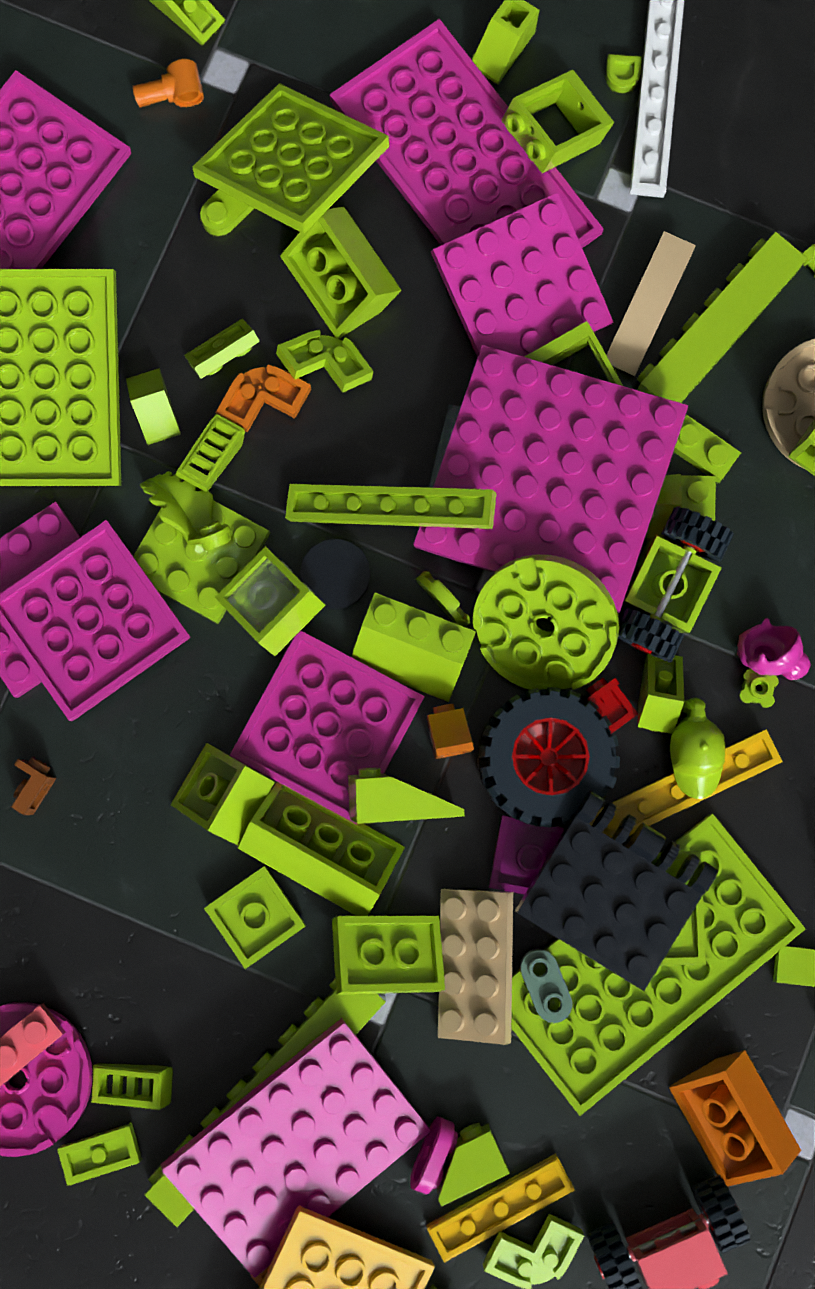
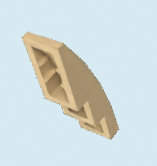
(649, 303)

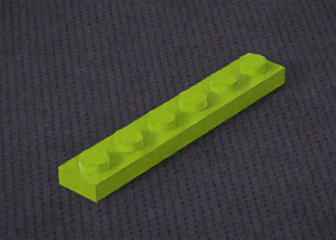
(391, 506)

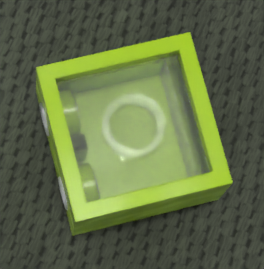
(270, 601)

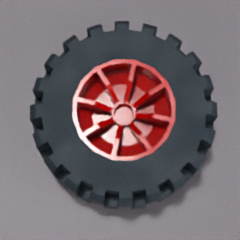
(546, 755)

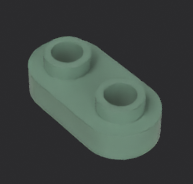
(546, 986)

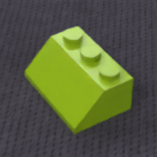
(340, 272)
(413, 646)

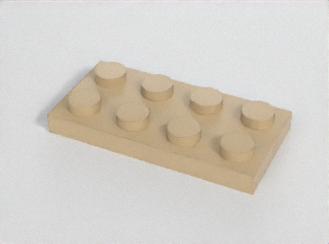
(476, 965)

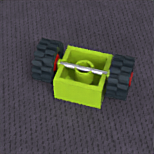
(672, 582)

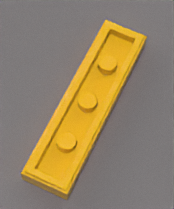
(500, 1207)

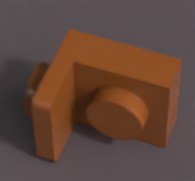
(32, 791)

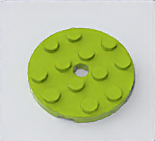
(544, 588)

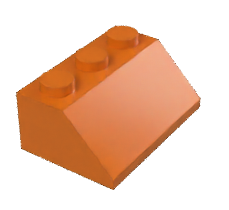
(736, 1120)

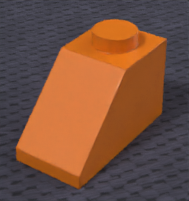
(449, 731)

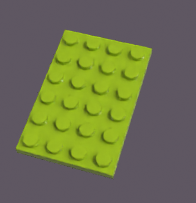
(59, 378)

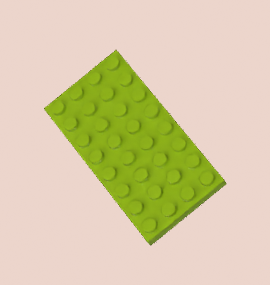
(621, 1026)

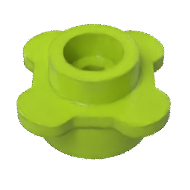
(749, 691)

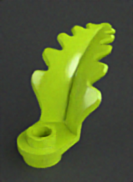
(186, 510)

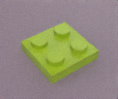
(255, 917)

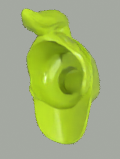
(697, 751)

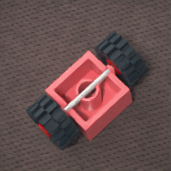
(678, 1250)

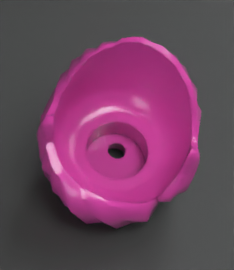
(773, 651)

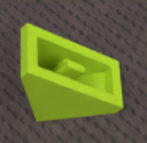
(152, 406)

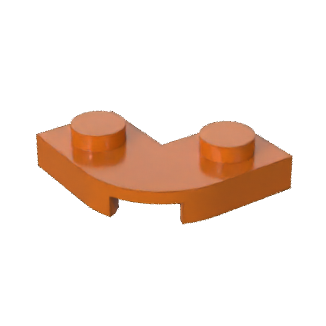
(262, 386)

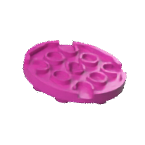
(53, 1094)

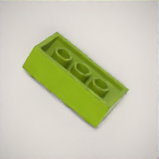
(321, 849)

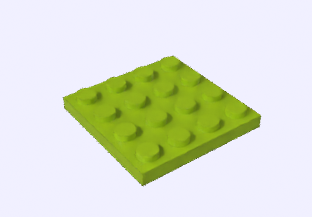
(291, 157)

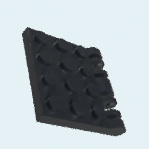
(611, 896)

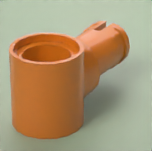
(178, 85)

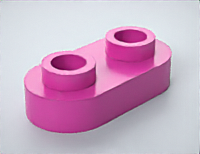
(428, 1166)

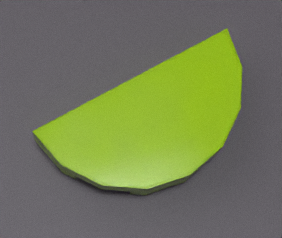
(443, 598)

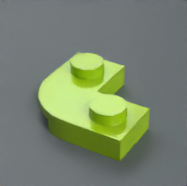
(317, 351)
(534, 1264)

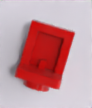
(611, 703)

